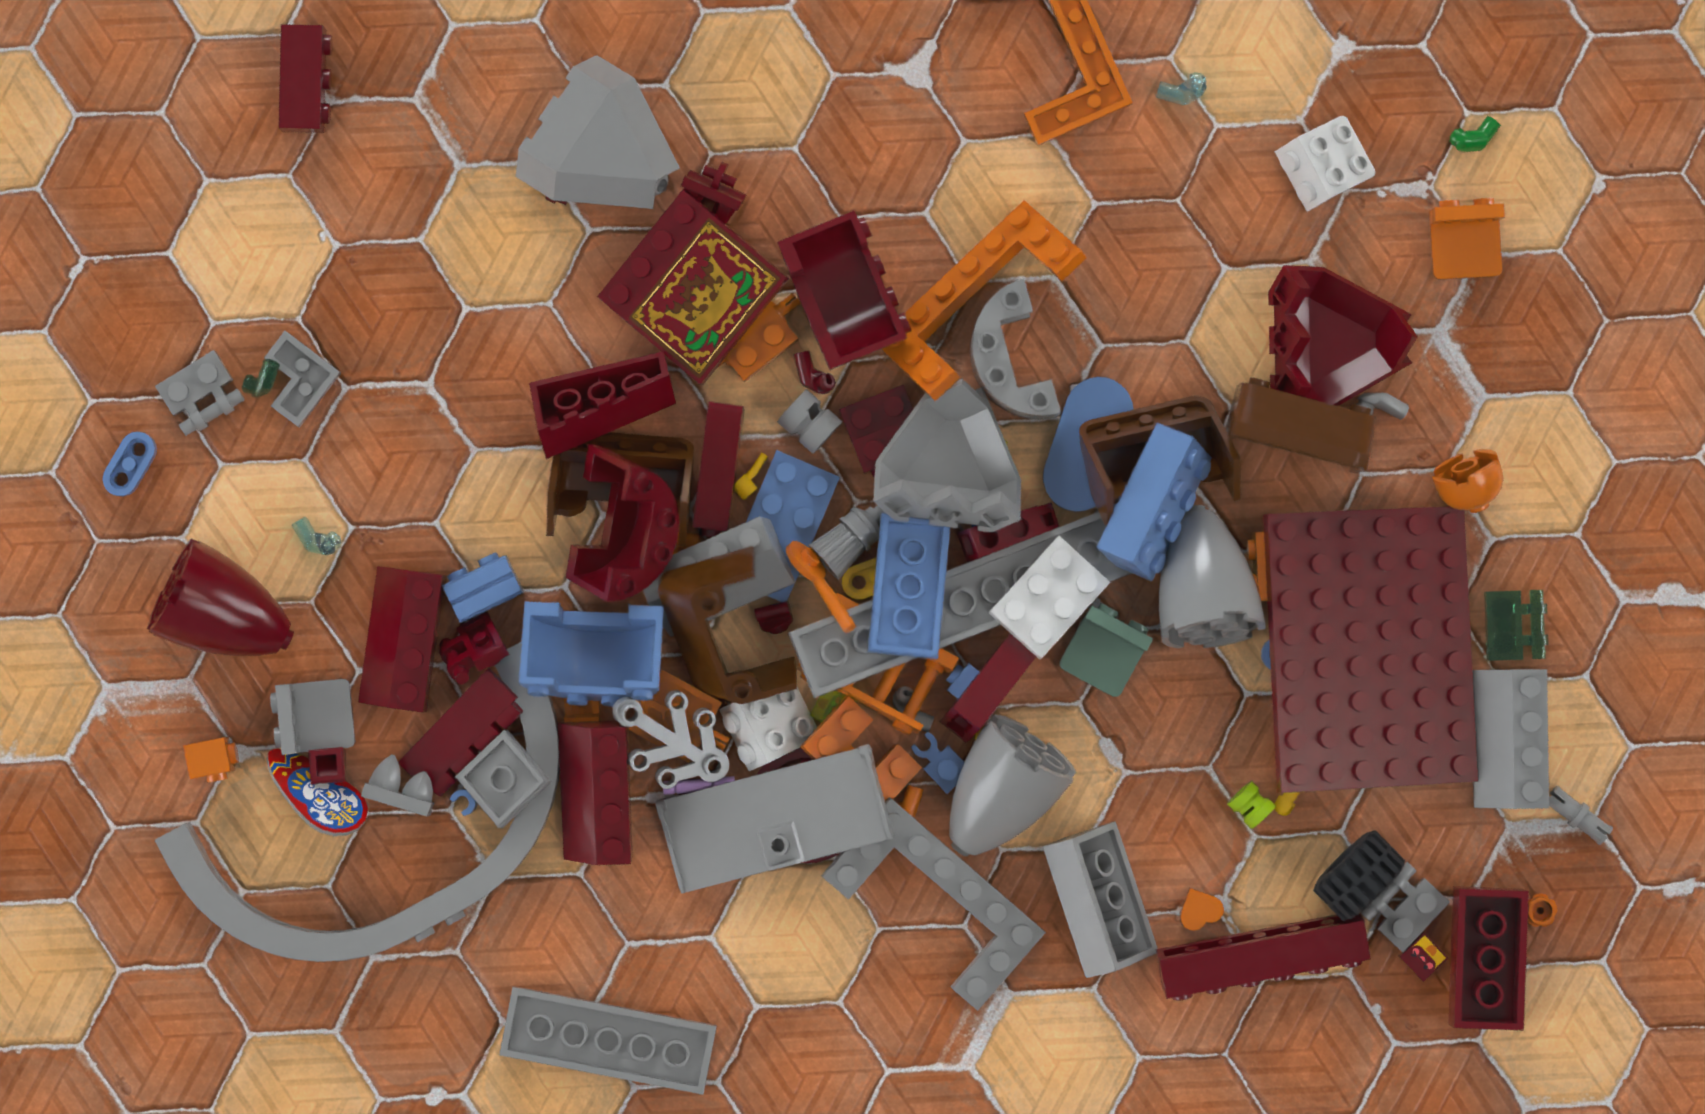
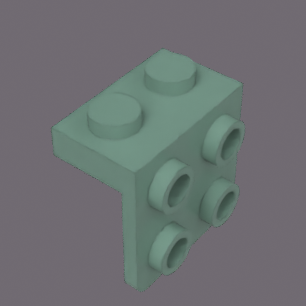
(1105, 650)

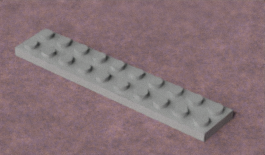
(971, 590)

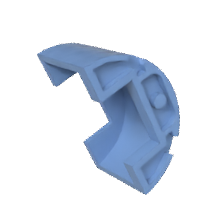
(591, 653)

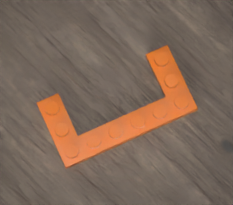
(1104, 85)
(1018, 230)

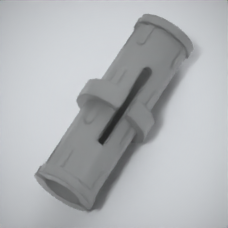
(1579, 815)

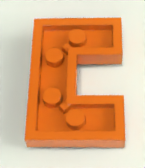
(843, 728)

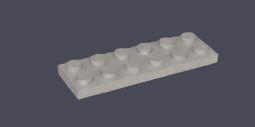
(608, 1040)

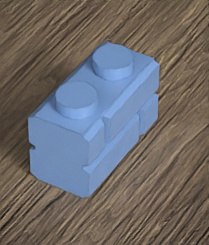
(483, 587)

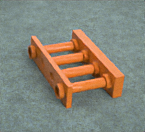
(904, 721)

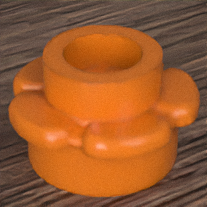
(1549, 910)

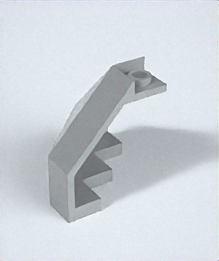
(598, 142)
(950, 465)

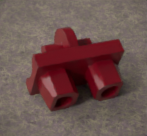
(727, 199)

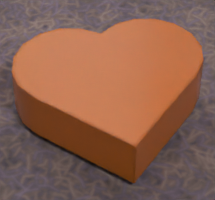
(1199, 909)

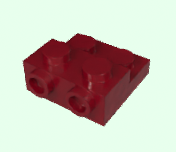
(874, 423)

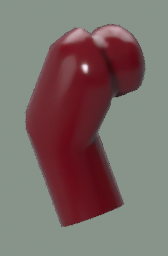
(811, 377)

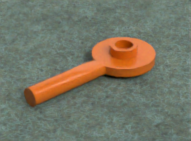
(810, 566)

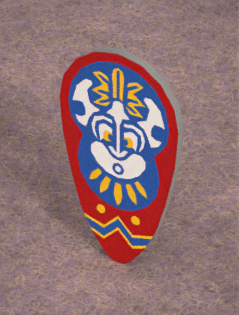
(327, 807)

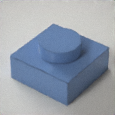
(960, 679)

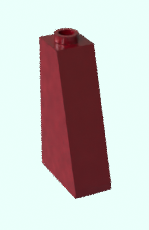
(718, 468)
(988, 688)

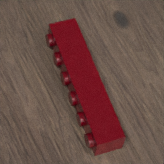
(1262, 955)

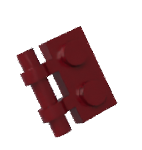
(475, 646)

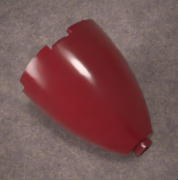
(218, 607)

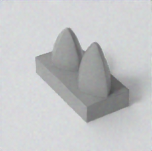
(386, 783)

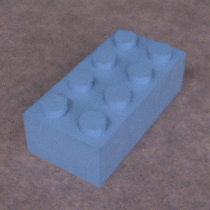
(1155, 502)

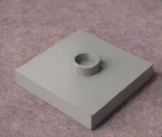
(503, 779)

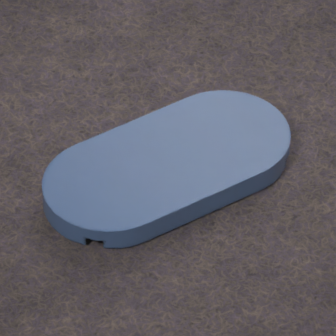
(1065, 468)

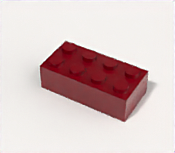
(1488, 958)

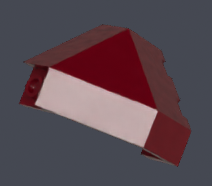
(1333, 335)

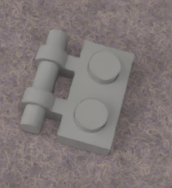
(195, 383)
(1412, 914)

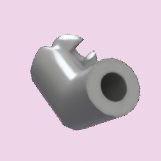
(1384, 402)

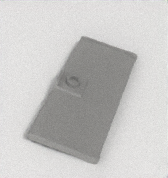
(775, 819)

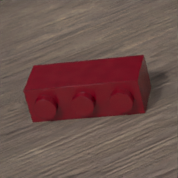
(304, 78)

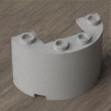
(992, 362)

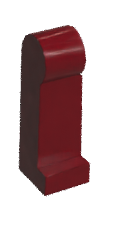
(1031, 524)

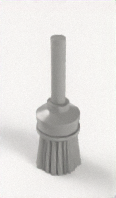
(848, 540)

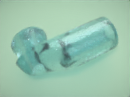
(1185, 92)
(314, 541)

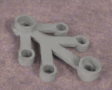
(677, 742)

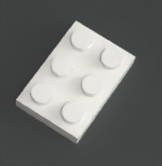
(1049, 597)

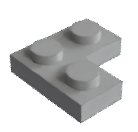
(309, 377)

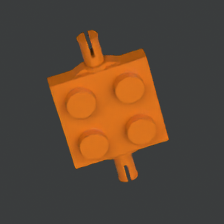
(764, 339)
(660, 713)

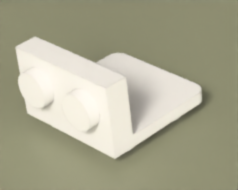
(1325, 162)
(768, 727)

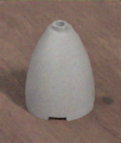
(1207, 586)
(1005, 786)

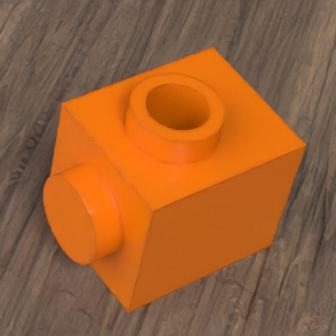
(211, 759)

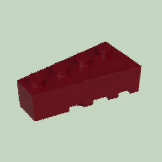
(599, 400)

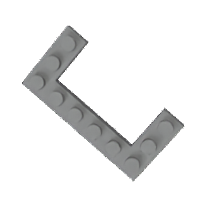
(1012, 928)

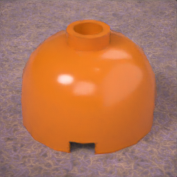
(1469, 482)

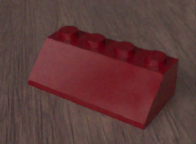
(402, 639)
(595, 792)

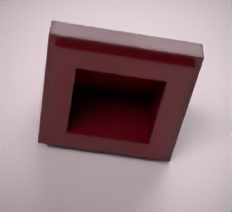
(327, 765)

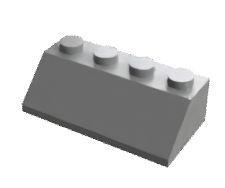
(771, 566)
(1511, 739)
(1100, 900)

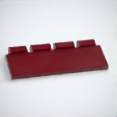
(464, 724)

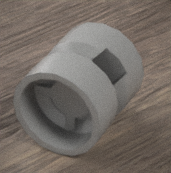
(809, 421)

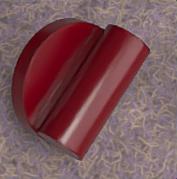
(774, 617)

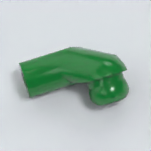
(1475, 139)

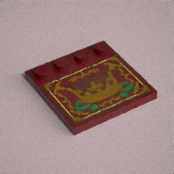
(693, 287)

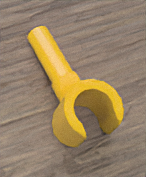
(744, 486)

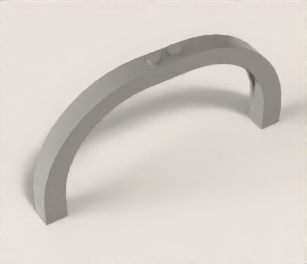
(241, 920)

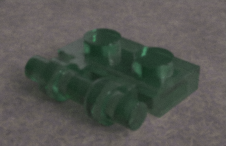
(1504, 625)

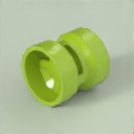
(1251, 804)

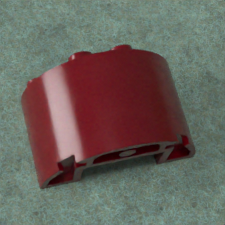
(843, 290)
(637, 529)

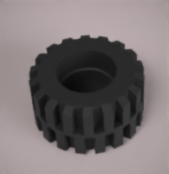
(1359, 875)

